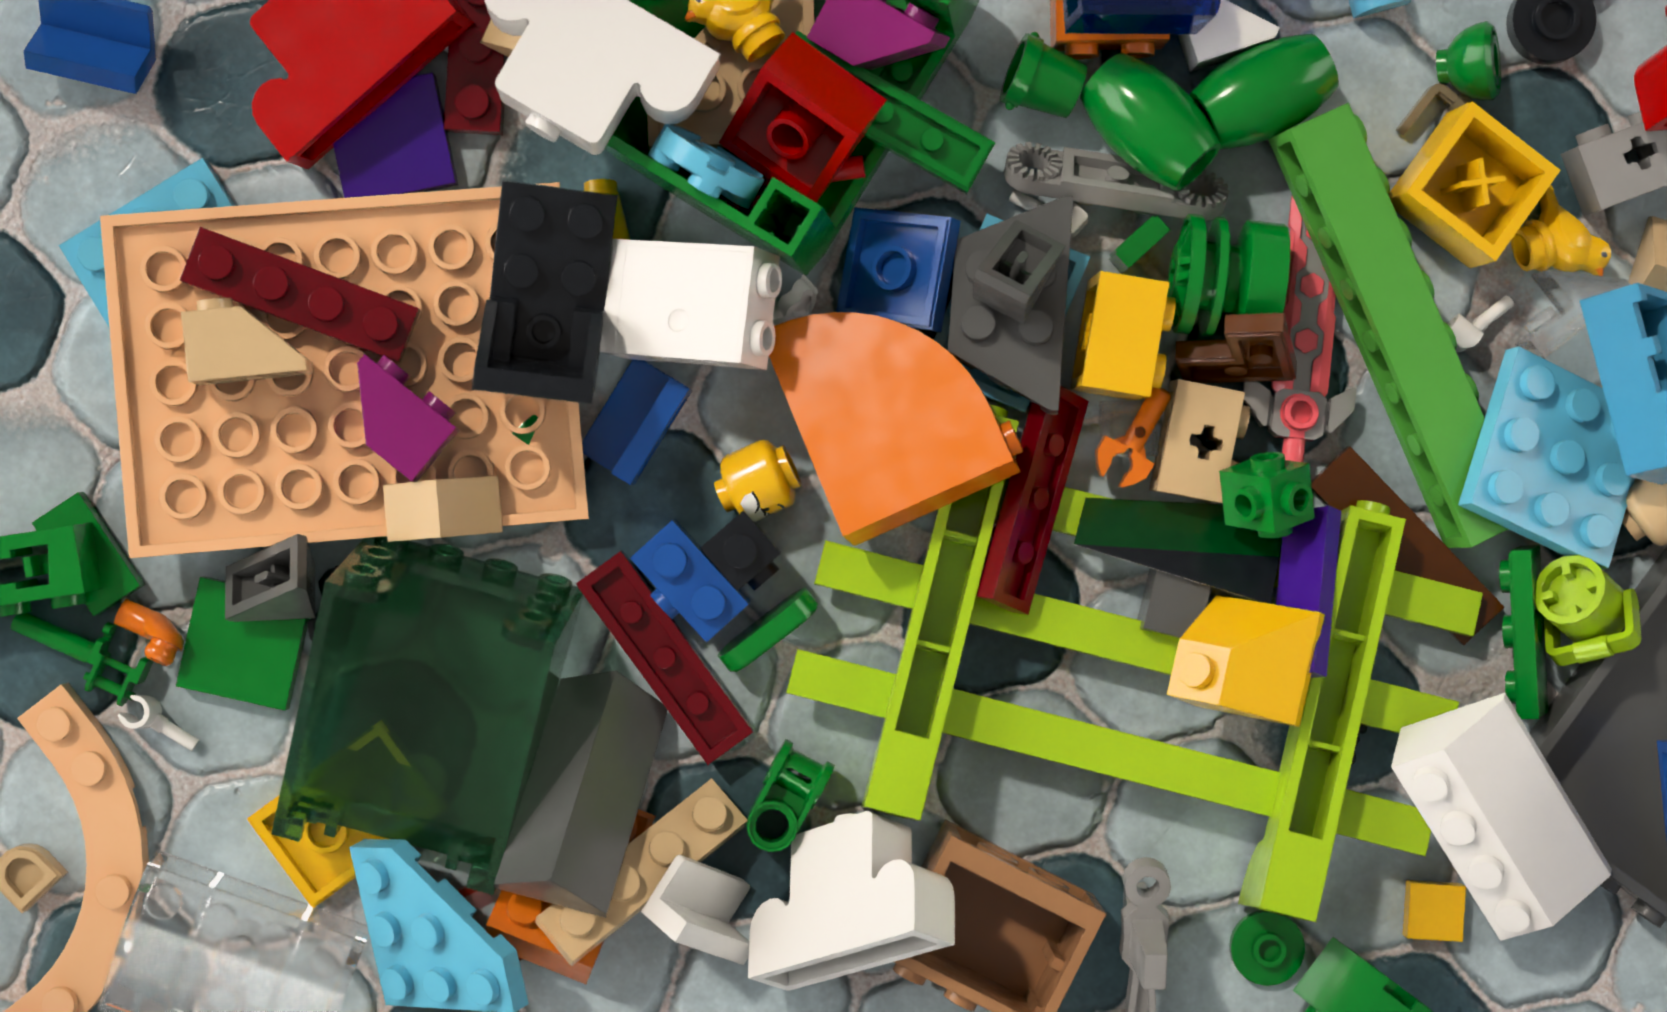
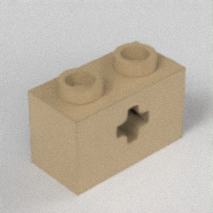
(1189, 411)

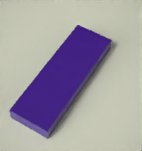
(1309, 574)

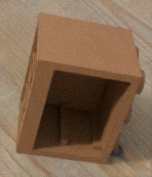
(1014, 928)

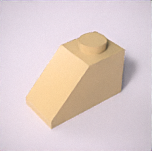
(235, 346)

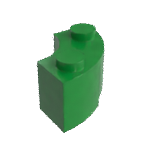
(1349, 983)

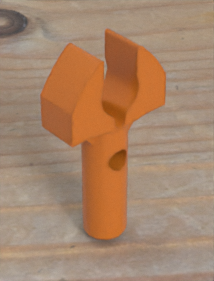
(1134, 439)

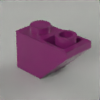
(875, 32)
(399, 423)

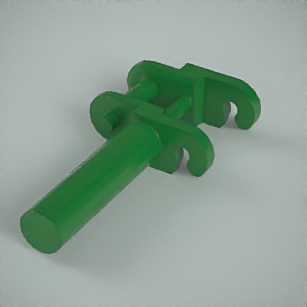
(87, 652)

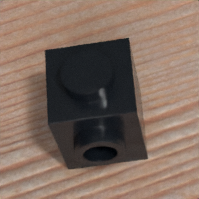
(743, 553)

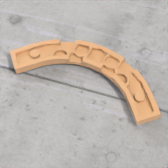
(113, 845)

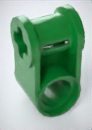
(788, 794)

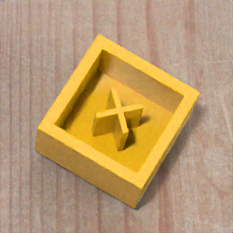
(1472, 185)
(1122, 336)

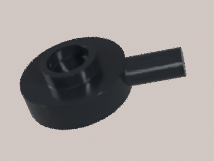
(1550, 29)

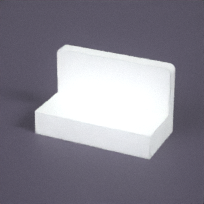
(696, 907)

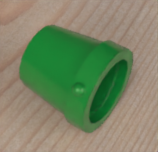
(1042, 78)

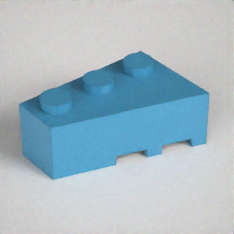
(1631, 356)

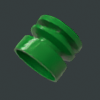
(1219, 277)

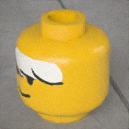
(757, 480)

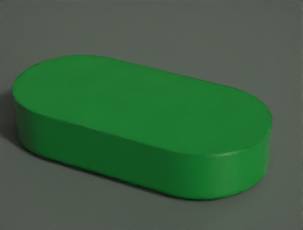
(768, 630)

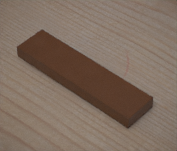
(1420, 551)

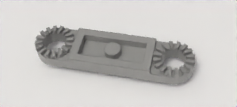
(1108, 182)

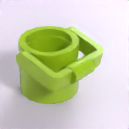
(1586, 608)

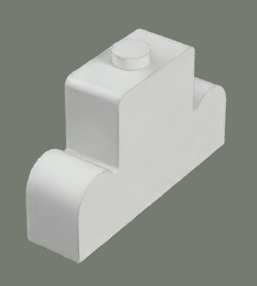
(590, 60)
(850, 905)

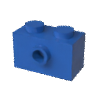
(688, 581)

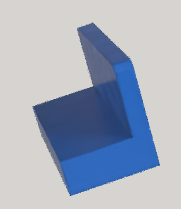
(94, 42)
(634, 420)

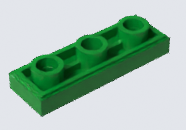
(1524, 633)

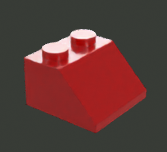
(801, 118)

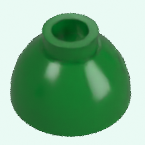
(1472, 62)

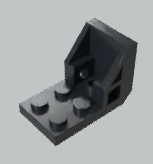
(546, 293)

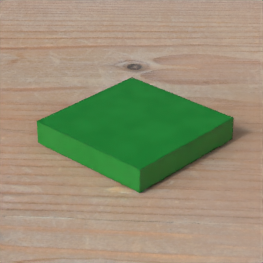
(243, 658)

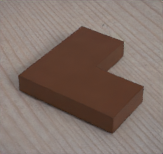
(1254, 350)

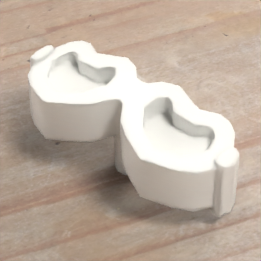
(795, 303)

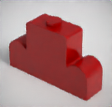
(342, 64)

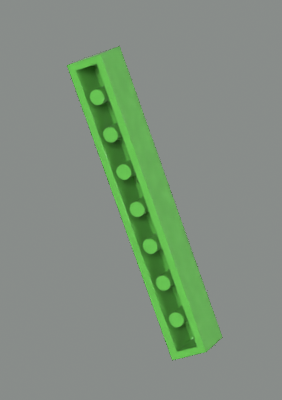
(1389, 311)

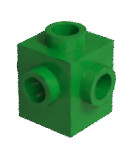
(1267, 494)

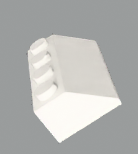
(1500, 815)

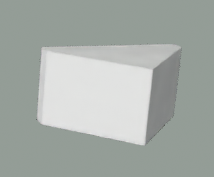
(1225, 36)

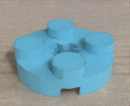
(710, 168)

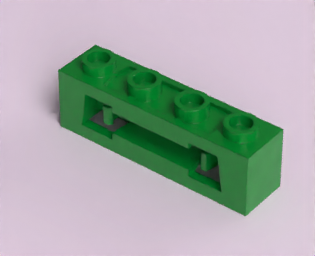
(69, 562)

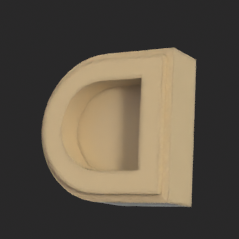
(28, 874)

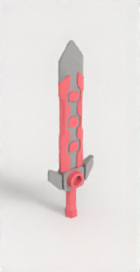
(1299, 406)

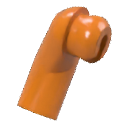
(154, 626)

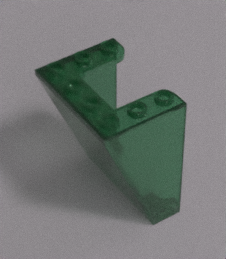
(426, 700)

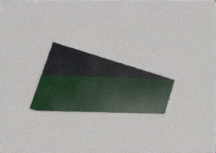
(1183, 542)

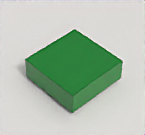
(1138, 243)

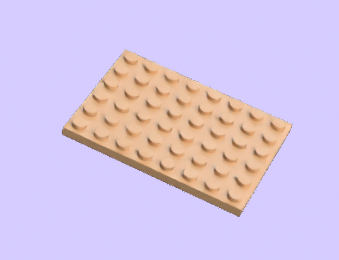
(291, 452)

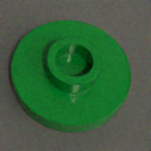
(1267, 948)

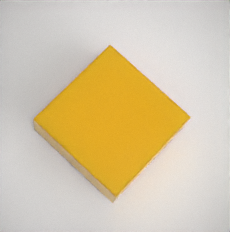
(1434, 910)

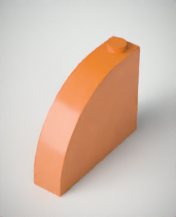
(888, 419)

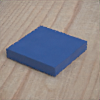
(899, 266)

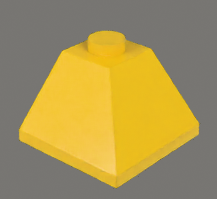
(1247, 659)

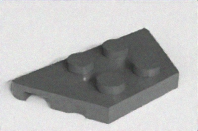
(1009, 352)

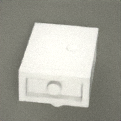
(691, 303)

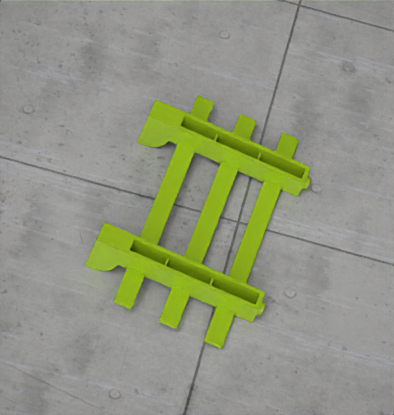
(1302, 801)

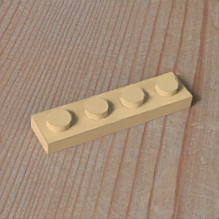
(689, 830)

